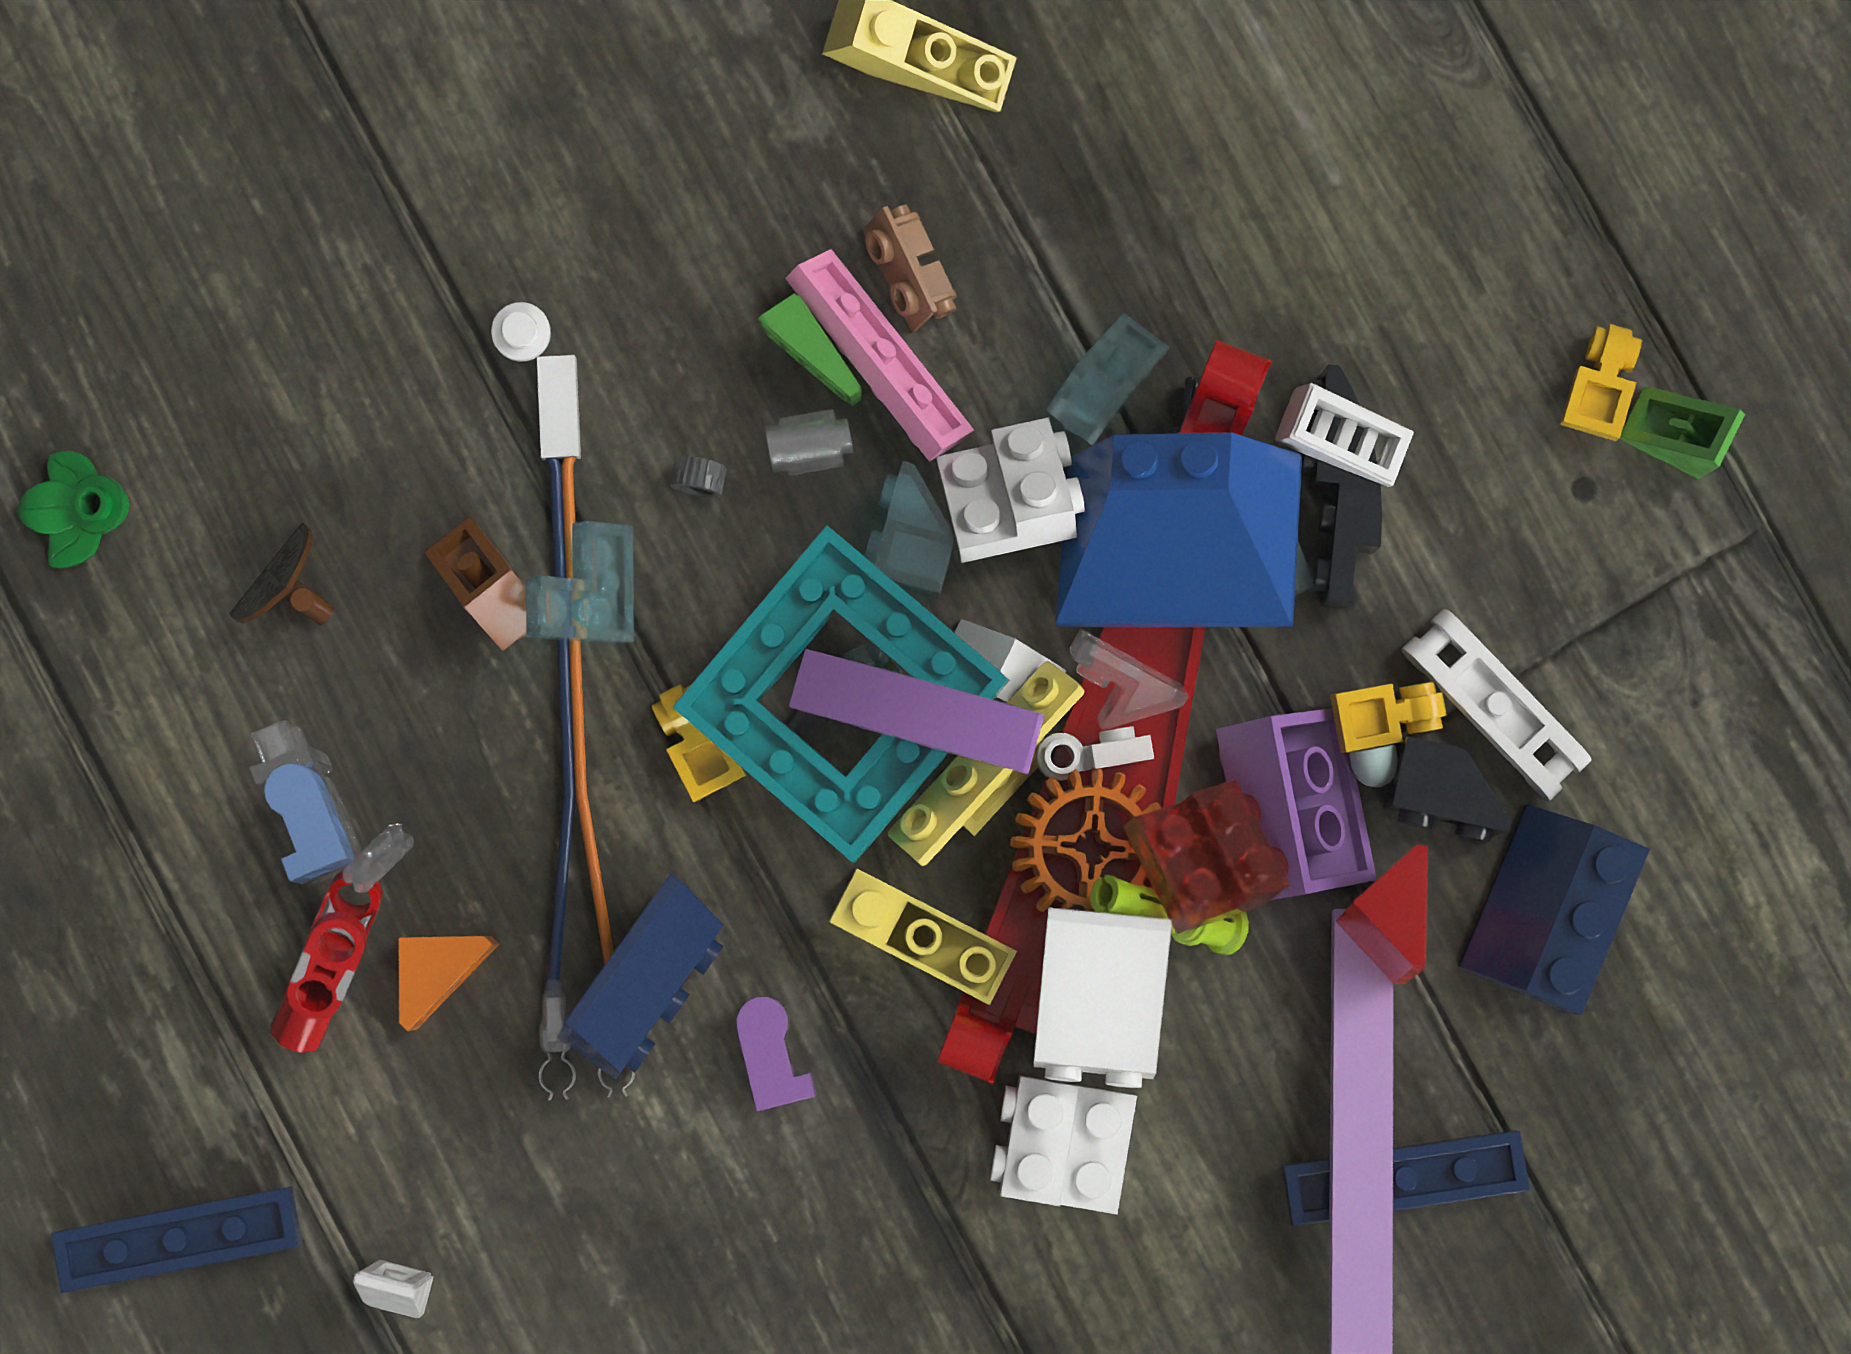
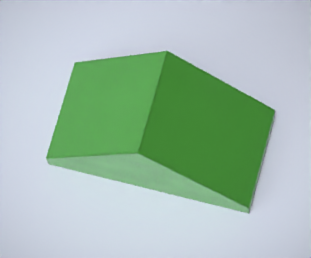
(1682, 430)

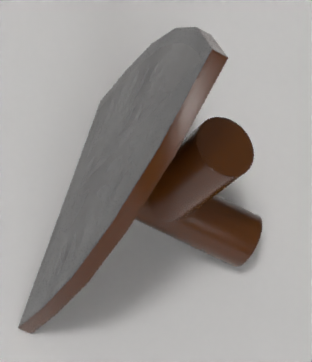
(281, 581)

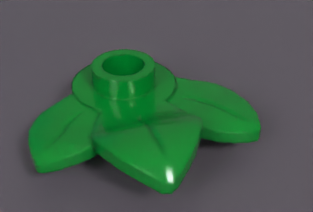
(66, 508)

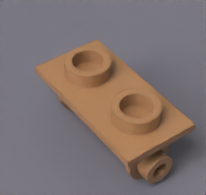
(895, 243)

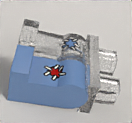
(307, 803)

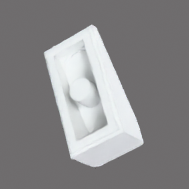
(394, 1288)

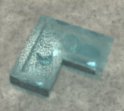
(598, 598)

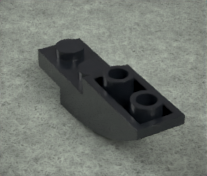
(1350, 515)

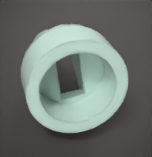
(1375, 765)

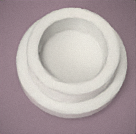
(521, 331)

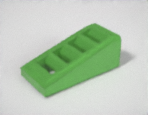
(800, 335)

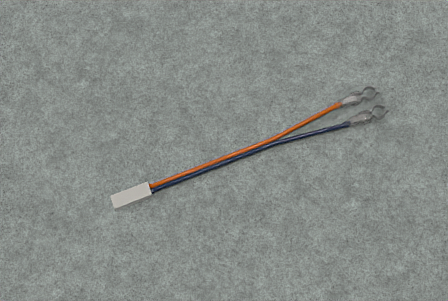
(562, 441)

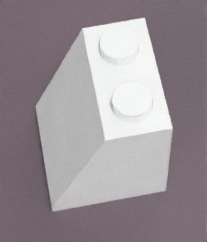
(1102, 996)

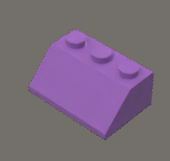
(1304, 797)

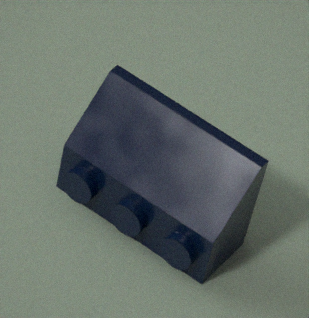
(1554, 908)
(643, 980)

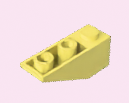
(918, 52)
(922, 936)

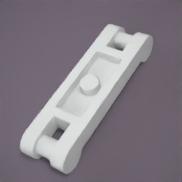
(1497, 704)

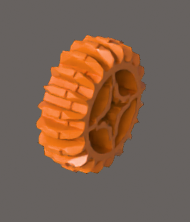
(1038, 843)

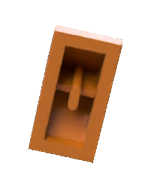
(433, 970)

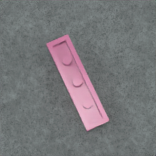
(879, 354)

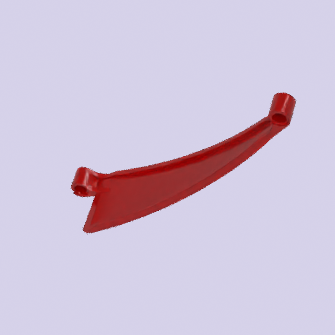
(982, 1030)

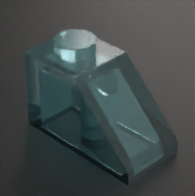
(1107, 379)

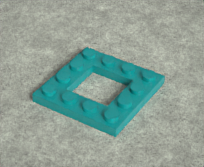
(729, 691)

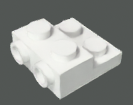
(1011, 491)
(1064, 1144)

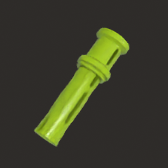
(1120, 897)

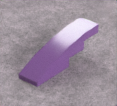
(917, 711)

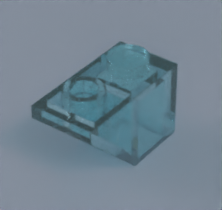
(915, 537)

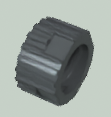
(698, 477)

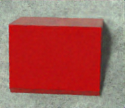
(1392, 918)

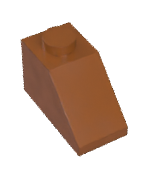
(482, 581)

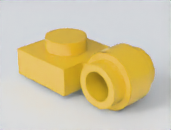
(1600, 398)
(1372, 715)
(697, 759)

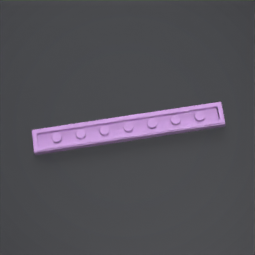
(1360, 1152)

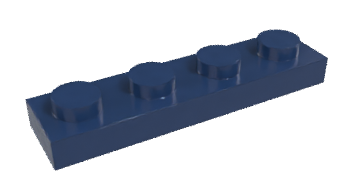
(1421, 1175)
(176, 1239)

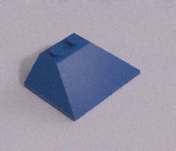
(1182, 533)

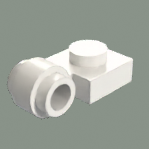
(1115, 748)

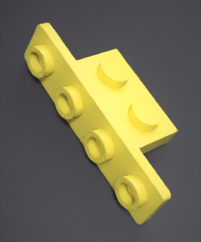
(974, 790)

